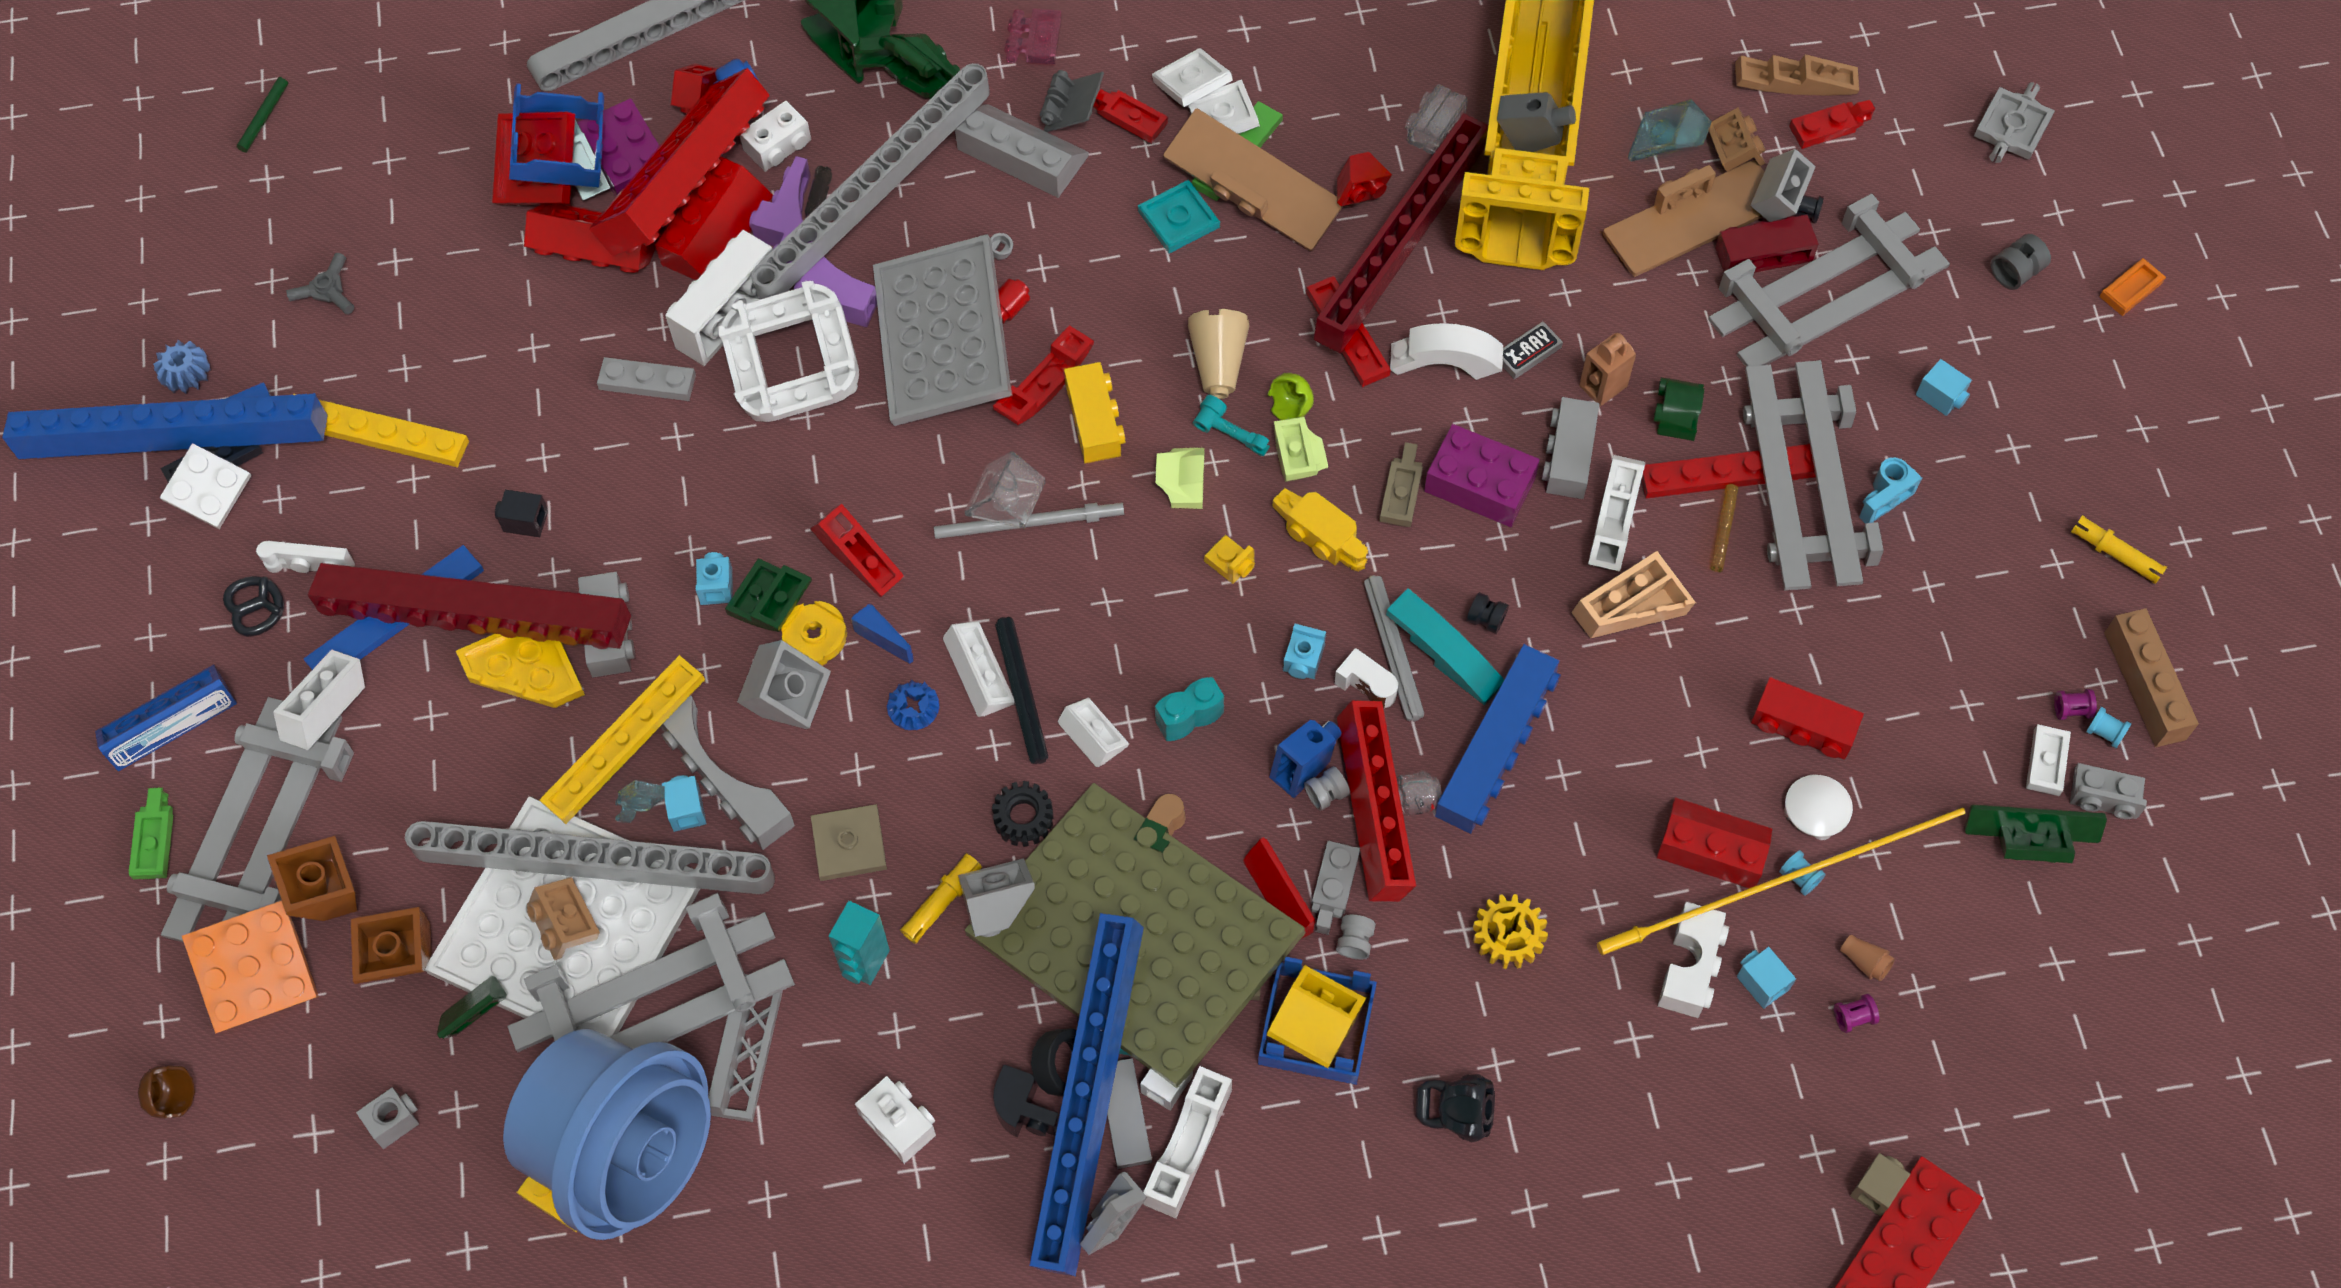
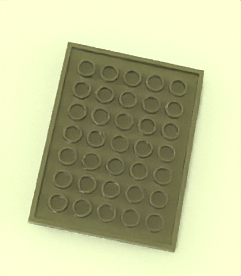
(1201, 944)

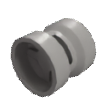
(1327, 788)
(1355, 937)

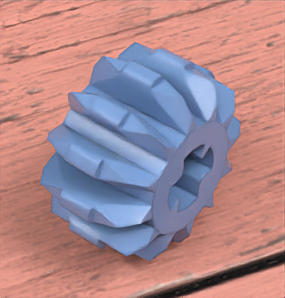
(182, 366)

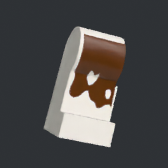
(1368, 678)

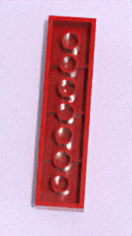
(680, 163)

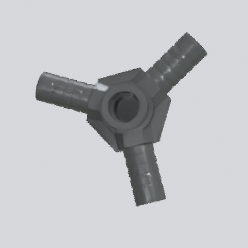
(325, 287)

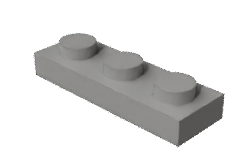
(646, 379)

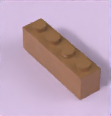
(2151, 678)

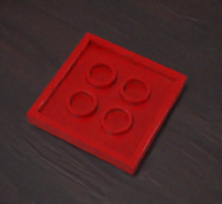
(540, 137)

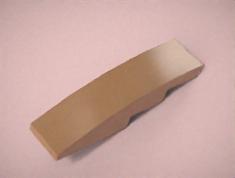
(1794, 77)

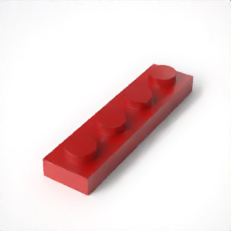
(1361, 350)

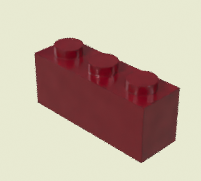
(1768, 244)

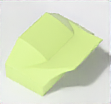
(1298, 449)
(1182, 476)

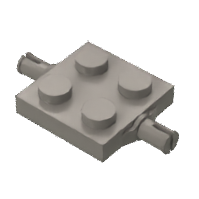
(2014, 123)

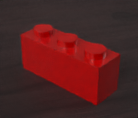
(1807, 718)

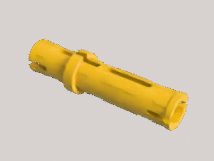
(2118, 549)
(939, 900)

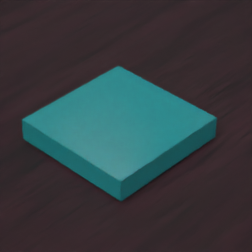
(1178, 216)

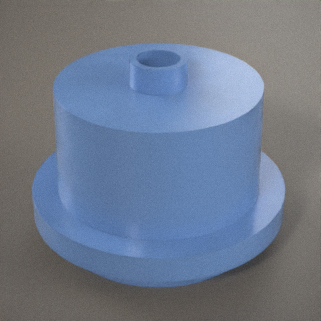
(609, 1129)

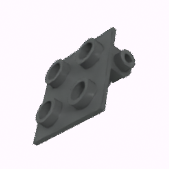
(1069, 100)

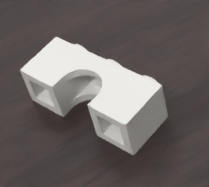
(1688, 988)

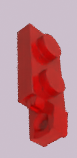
(1130, 114)
(1830, 123)

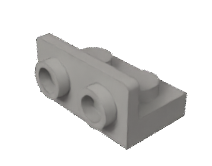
(2108, 791)
(1113, 1213)

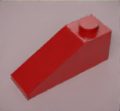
(856, 550)

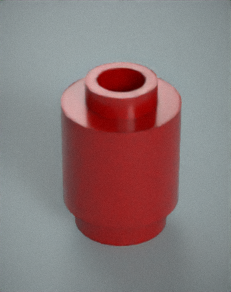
(1012, 298)

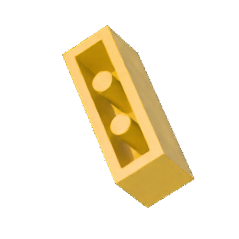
(1094, 412)

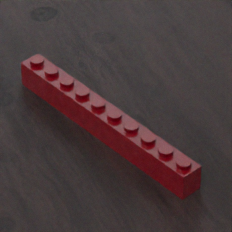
(1400, 233)
(470, 606)

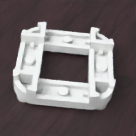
(780, 311)

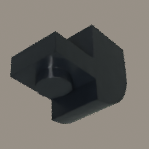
(1013, 1104)

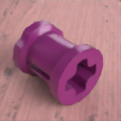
(2075, 704)
(1856, 1013)

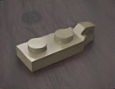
(1402, 488)

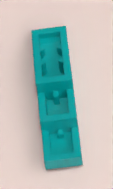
(1444, 644)

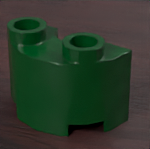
(1680, 408)

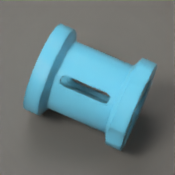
(2108, 727)
(1806, 882)

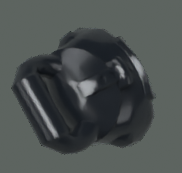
(1463, 1106)

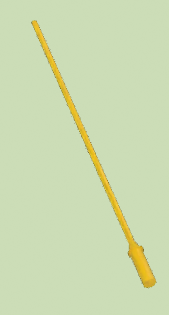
(1637, 934)

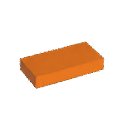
(2132, 287)

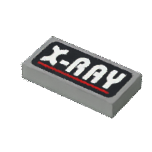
(1530, 350)

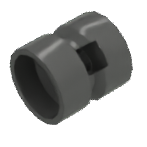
(2020, 261)

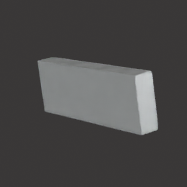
(1127, 1119)

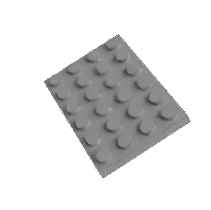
(941, 330)

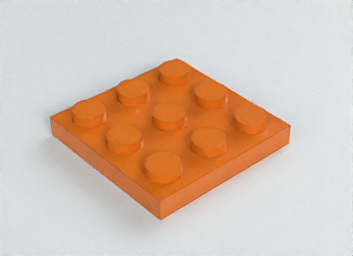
(249, 966)

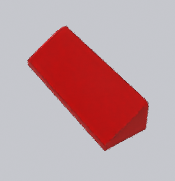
(1277, 885)

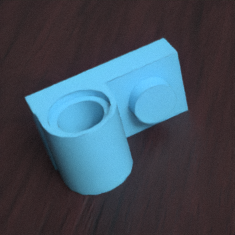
(1889, 492)

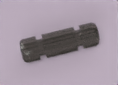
(819, 189)

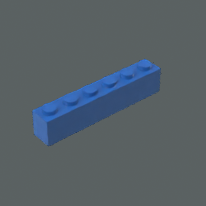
(1497, 739)

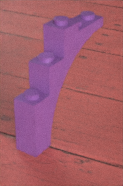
(778, 219)

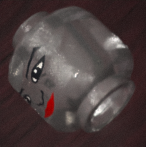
(1418, 792)

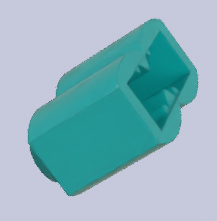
(1195, 707)

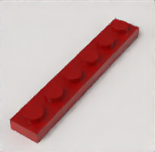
(1719, 471)

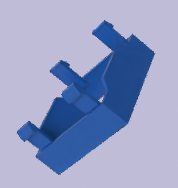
(555, 171)
(1275, 1053)

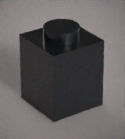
(521, 513)

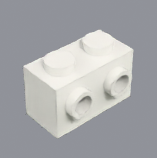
(775, 136)

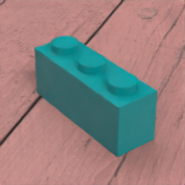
(859, 943)

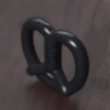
(254, 604)

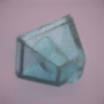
(1670, 130)

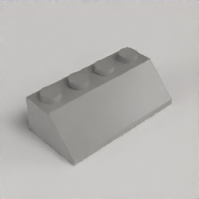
(1019, 149)

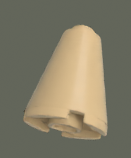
(1218, 348)

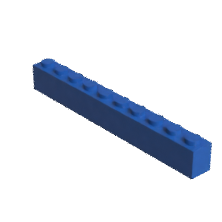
(165, 426)
(1087, 1095)

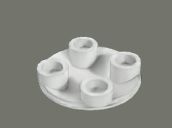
(1818, 806)

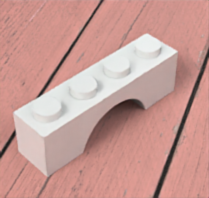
(1189, 1142)

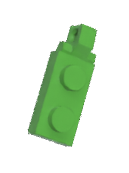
(152, 837)

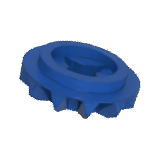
(909, 718)

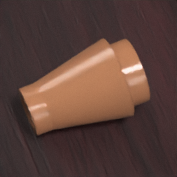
(1869, 958)

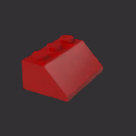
(1715, 843)

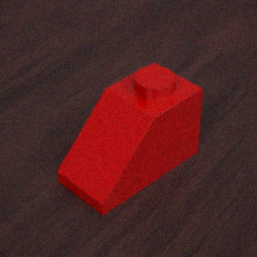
(691, 84)

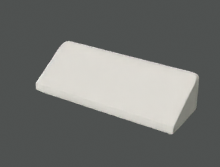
(978, 668)

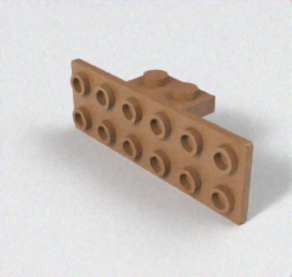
(1253, 179)
(1686, 216)

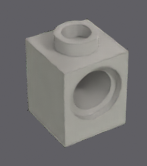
(374, 1114)

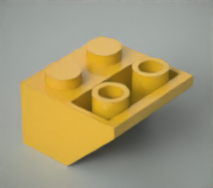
(1316, 1016)

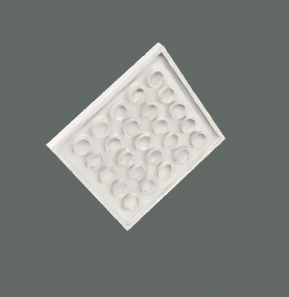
(500, 940)

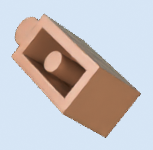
(1607, 368)

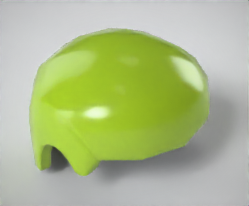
(1291, 396)

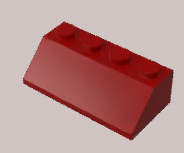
(711, 218)
(567, 232)

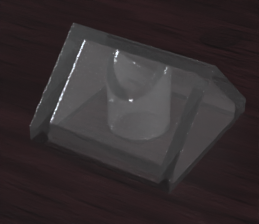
(1006, 492)

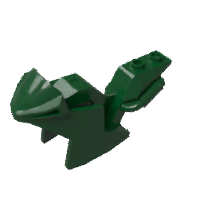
(859, 37)

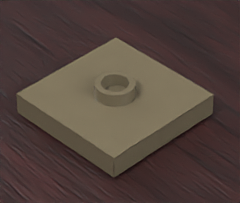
(848, 842)

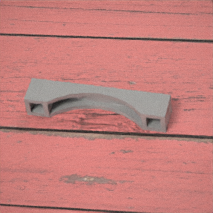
(756, 808)

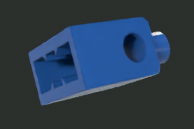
(1304, 755)

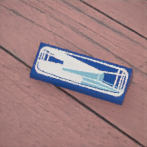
(164, 718)

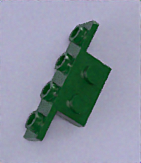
(2036, 832)

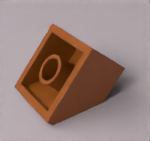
(313, 880)
(390, 945)

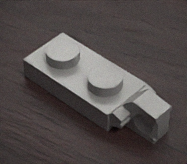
(1334, 883)

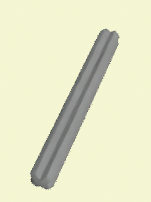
(1394, 649)

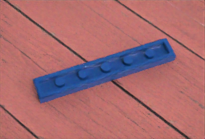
(370, 633)

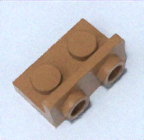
(1735, 139)
(561, 916)

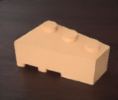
(1634, 599)

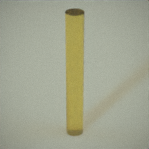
(1724, 528)

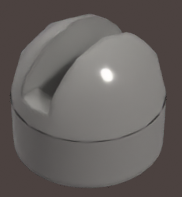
(1000, 238)

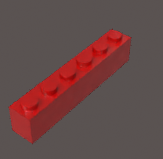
(1376, 801)

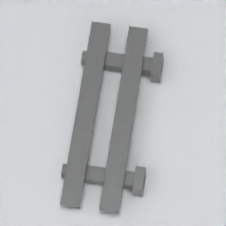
(1763, 303)
(1818, 412)
(253, 892)
(718, 948)

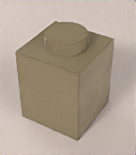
(1880, 1184)

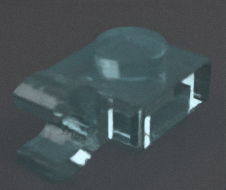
(638, 797)

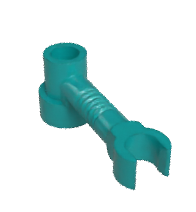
(1211, 416)

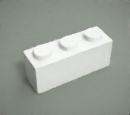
(319, 699)

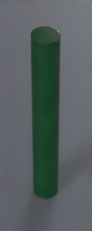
(262, 114)

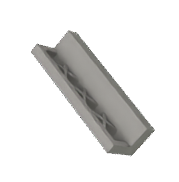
(731, 1056)

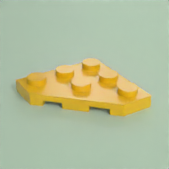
(522, 669)

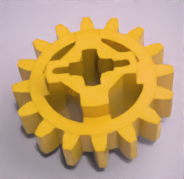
(1518, 939)

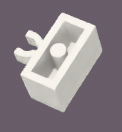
(896, 1119)

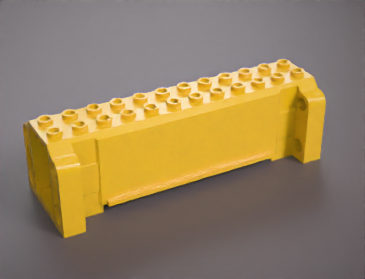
(1521, 206)

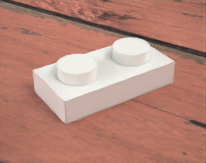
(2048, 760)

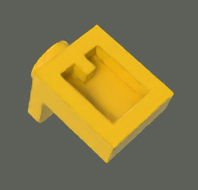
(1230, 559)

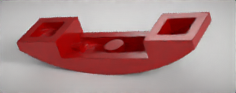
(1047, 378)

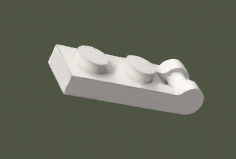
(300, 557)

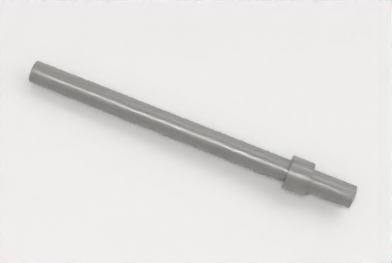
(1090, 512)

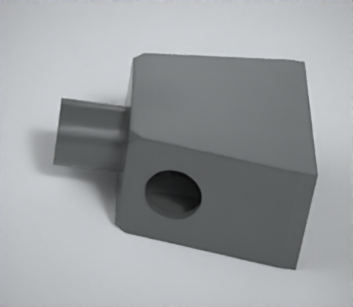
(1533, 120)

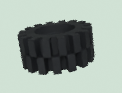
(1022, 795)

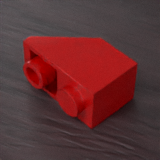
(1361, 179)

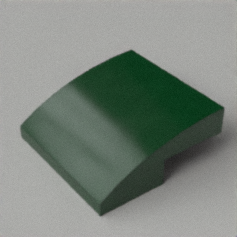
(768, 595)

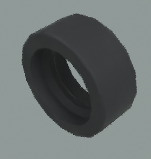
(1044, 1059)

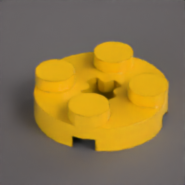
(811, 616)

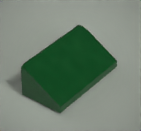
(470, 1008)

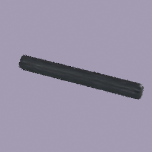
(1021, 690)

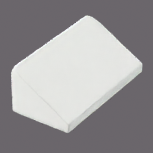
(1092, 731)

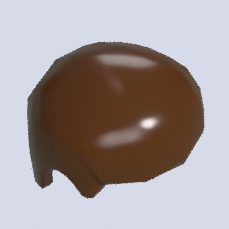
(166, 1091)

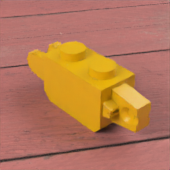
(1322, 528)

